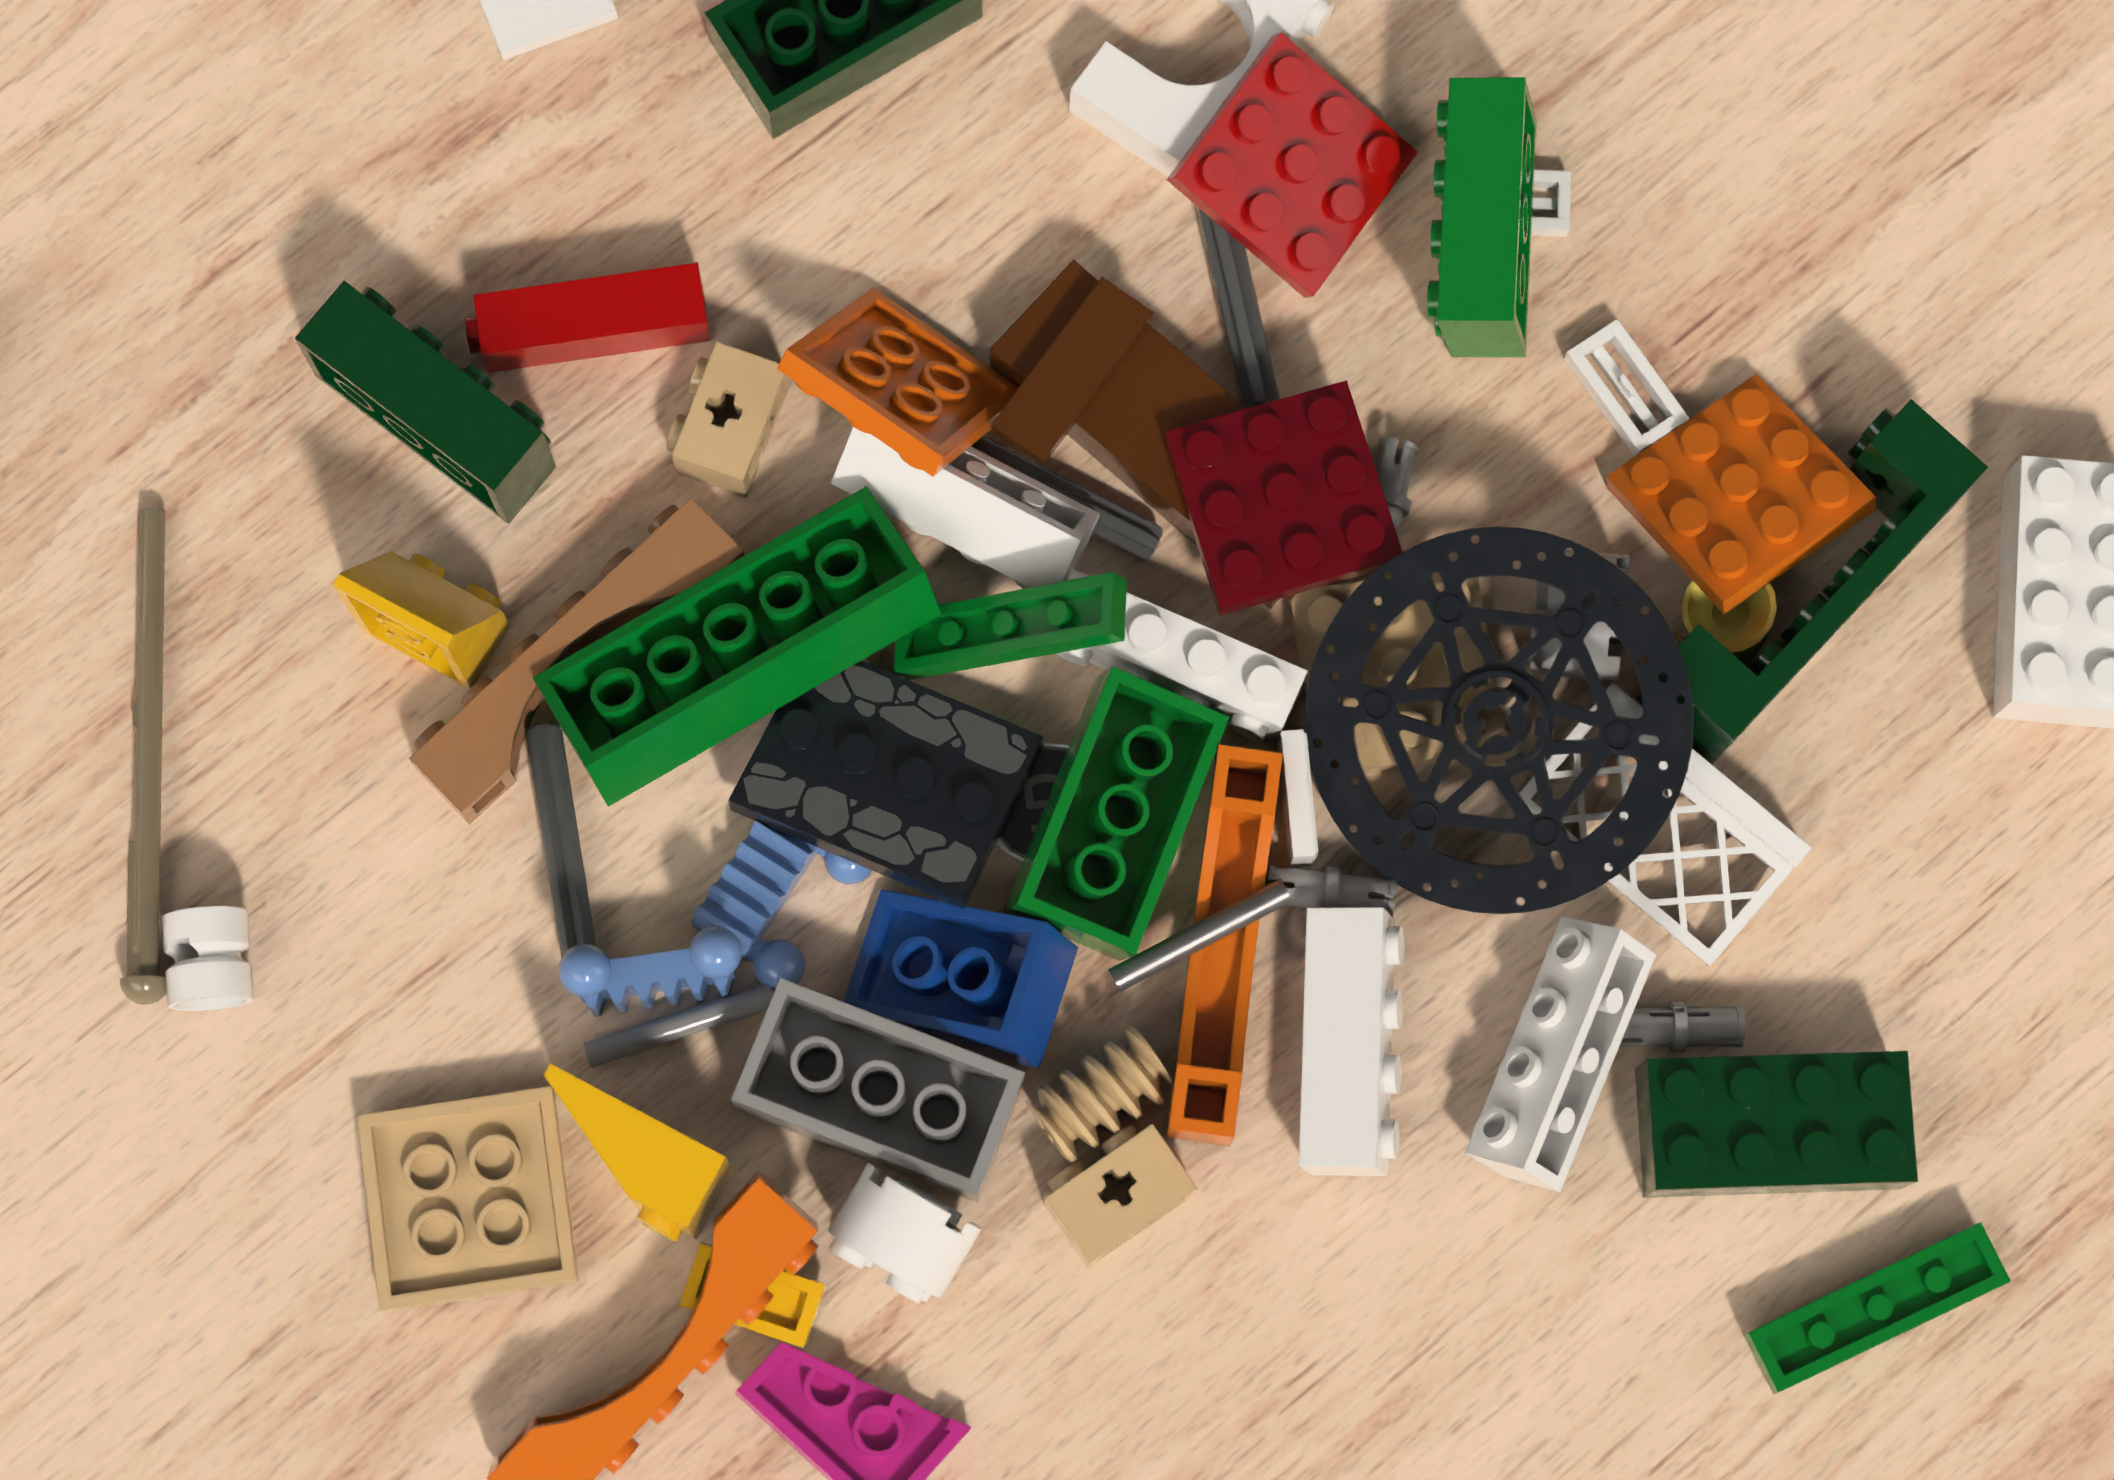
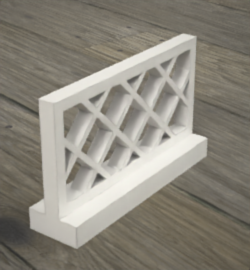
(1720, 801)

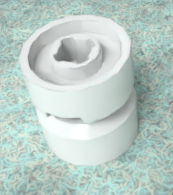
(207, 958)

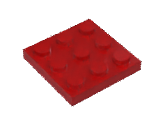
(1292, 165)

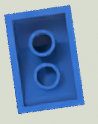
(963, 975)

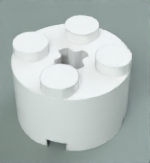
(902, 1233)

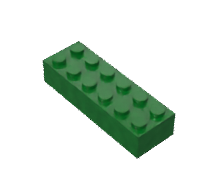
(738, 645)

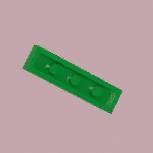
(1016, 626)
(1877, 1308)

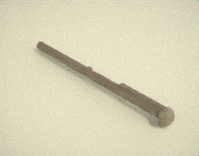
(143, 980)

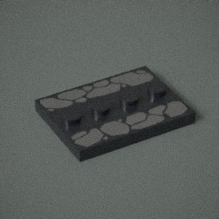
(890, 778)

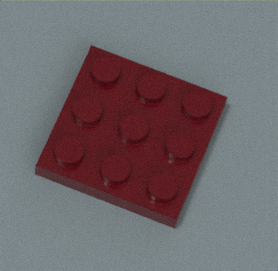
(1282, 497)

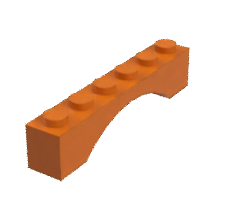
(1221, 974)
(751, 1246)

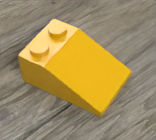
(424, 614)
(656, 1166)

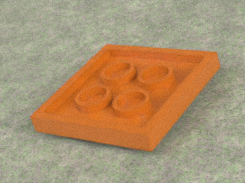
(899, 381)
(1741, 493)

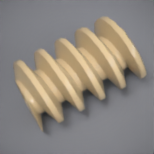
(1100, 1094)

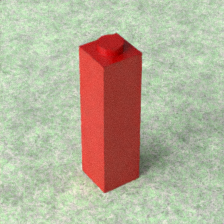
(589, 318)

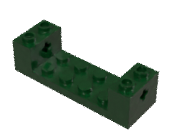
(1916, 479)

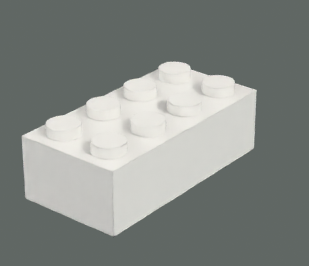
(2056, 593)

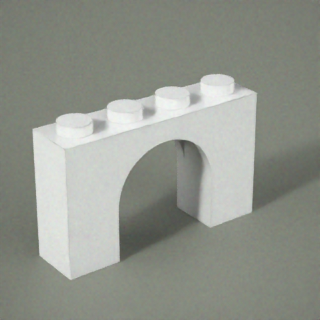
(1165, 118)

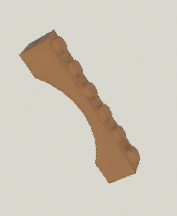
(480, 748)

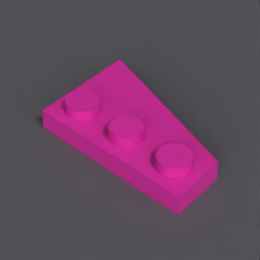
(845, 1423)

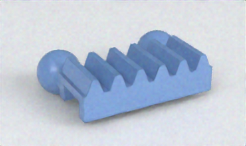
(755, 890)
(708, 961)

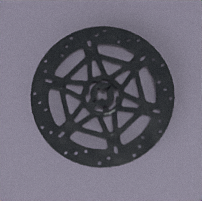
(1421, 862)

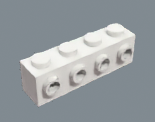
(975, 507)
(1201, 666)
(1349, 1042)
(1560, 1053)

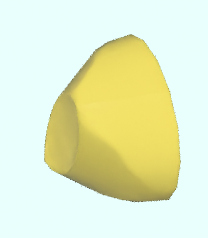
(1740, 629)

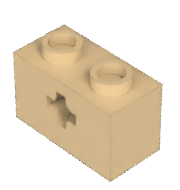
(733, 453)
(1156, 1189)

